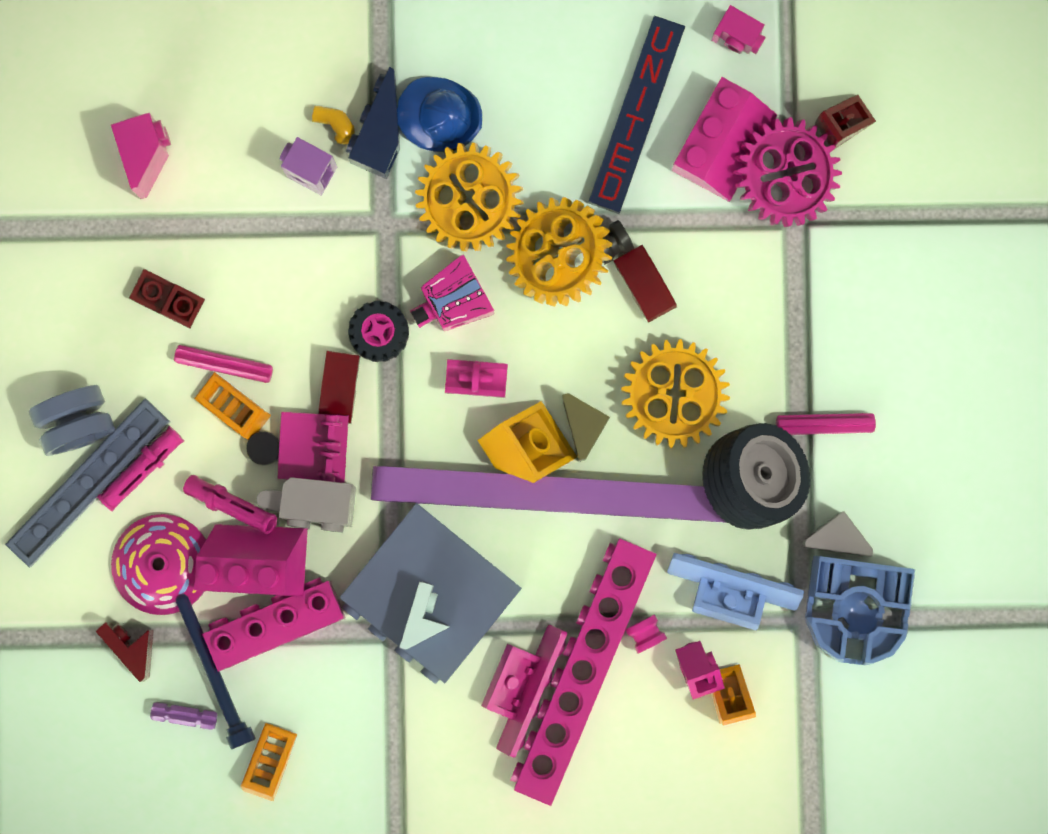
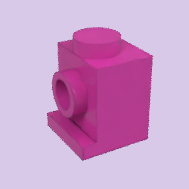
(739, 32)
(699, 670)

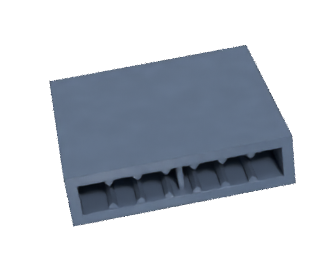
(467, 585)

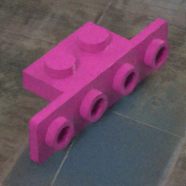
(519, 686)

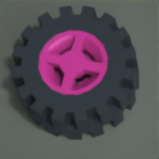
(373, 320)

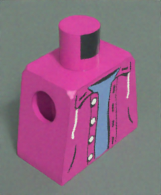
(453, 298)

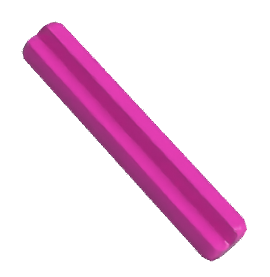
(223, 364)
(827, 423)

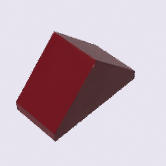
(844, 120)

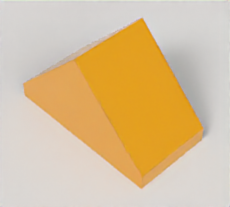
(734, 701)

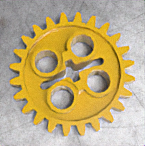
(447, 216)
(567, 279)
(705, 397)

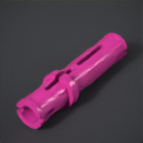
(141, 468)
(218, 498)

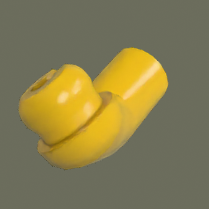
(337, 120)

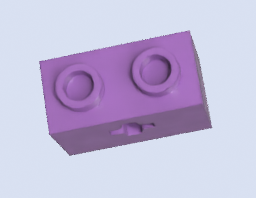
(308, 165)

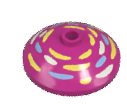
(133, 558)

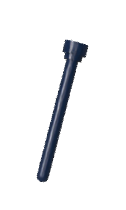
(238, 731)

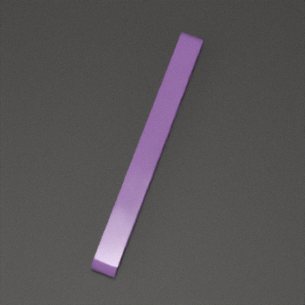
(546, 494)

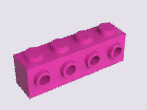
(273, 625)

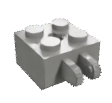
(312, 502)

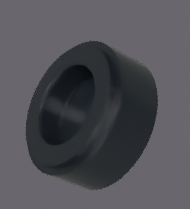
(263, 448)

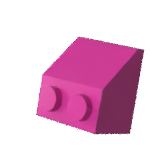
(142, 150)

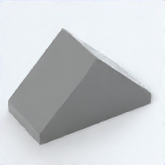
(839, 536)

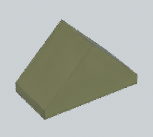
(585, 424)

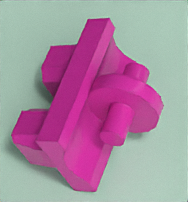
(476, 378)

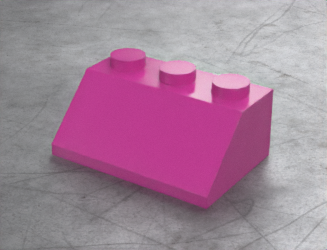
(717, 138)
(251, 562)

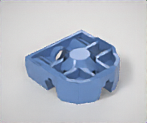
(892, 590)

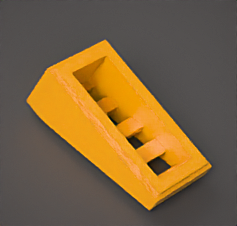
(255, 421)
(259, 790)

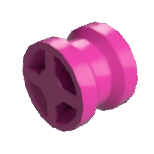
(646, 634)

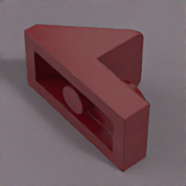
(135, 656)

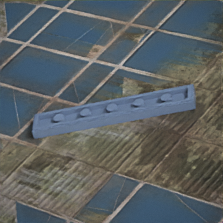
(87, 483)

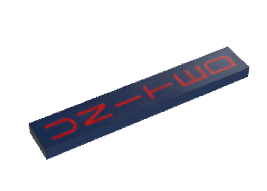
(636, 114)

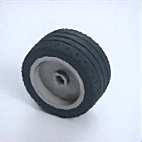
(756, 476)

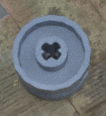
(71, 420)

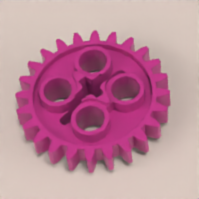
(780, 143)

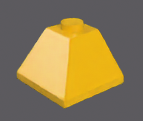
(528, 445)

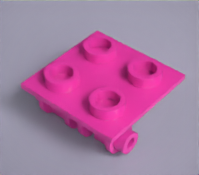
(313, 446)

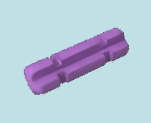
(183, 715)

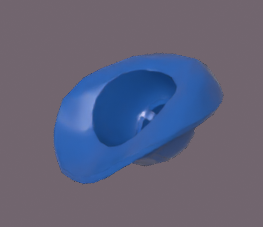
(438, 114)

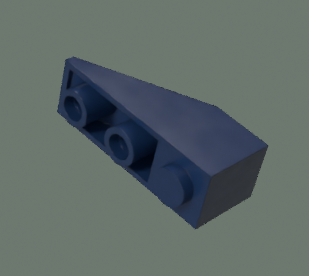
(379, 138)

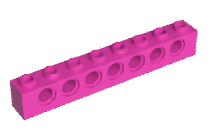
(545, 786)

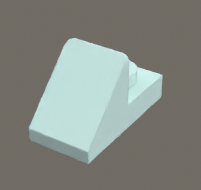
(417, 627)

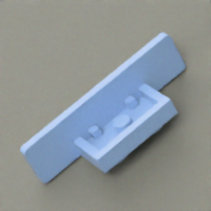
(732, 594)

